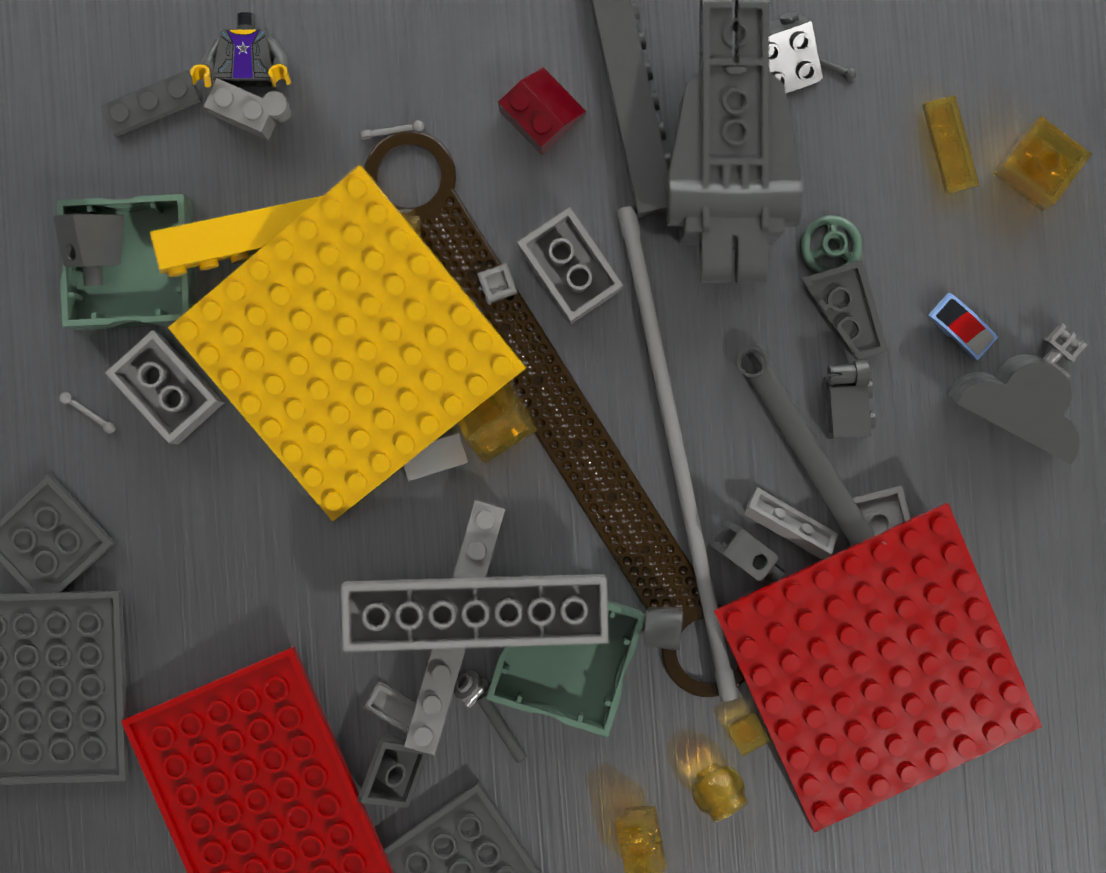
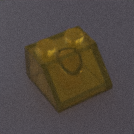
(497, 423)

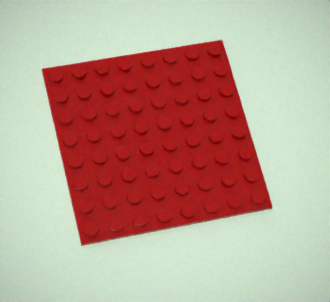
(879, 667)

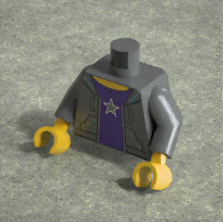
(243, 57)

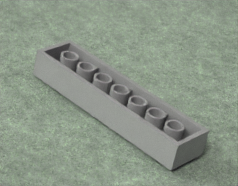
(474, 612)

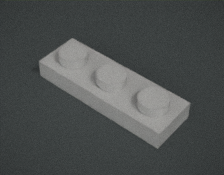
(791, 524)

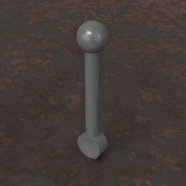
(850, 74)

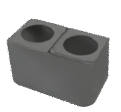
(663, 627)

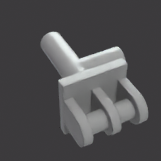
(1059, 350)

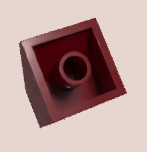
(540, 109)

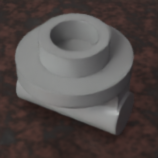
(470, 687)

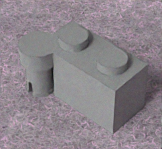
(246, 109)

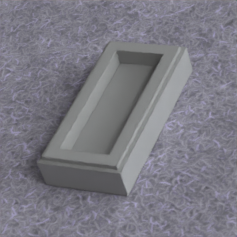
(437, 457)
(391, 706)

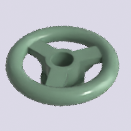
(834, 235)

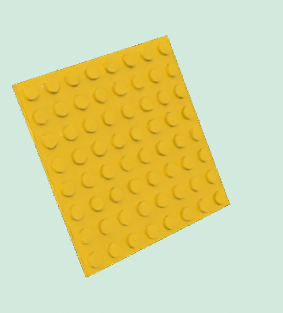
(347, 344)

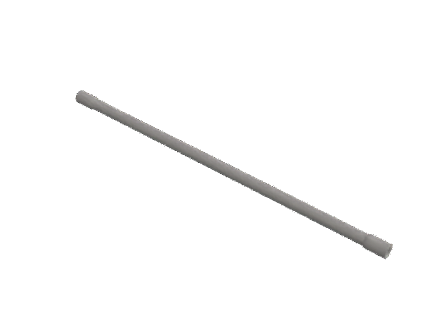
(631, 233)

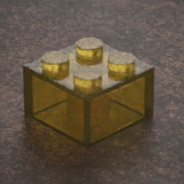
(1042, 163)

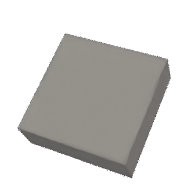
(497, 283)

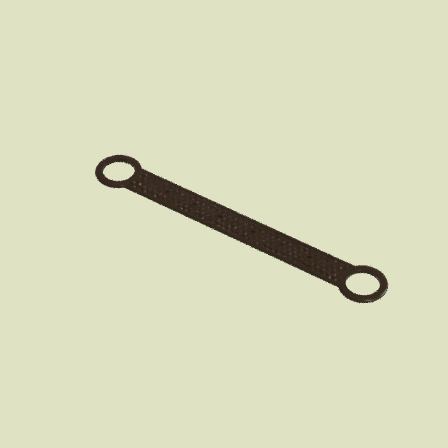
(562, 414)

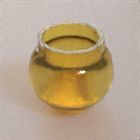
(719, 791)

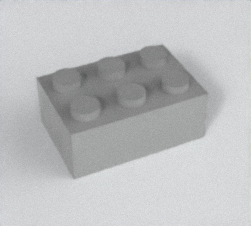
(570, 265)
(164, 387)

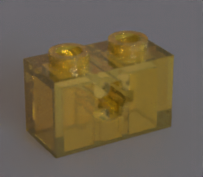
(641, 840)

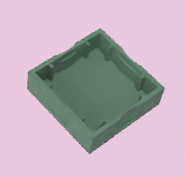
(134, 290)
(571, 680)

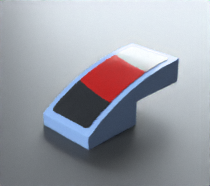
(963, 326)

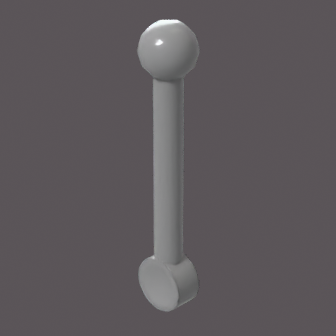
(417, 126)
(67, 398)

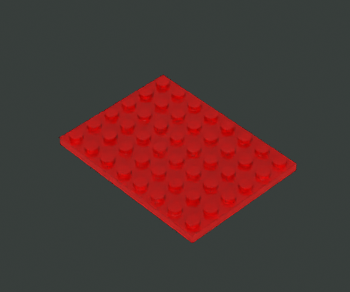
(255, 776)

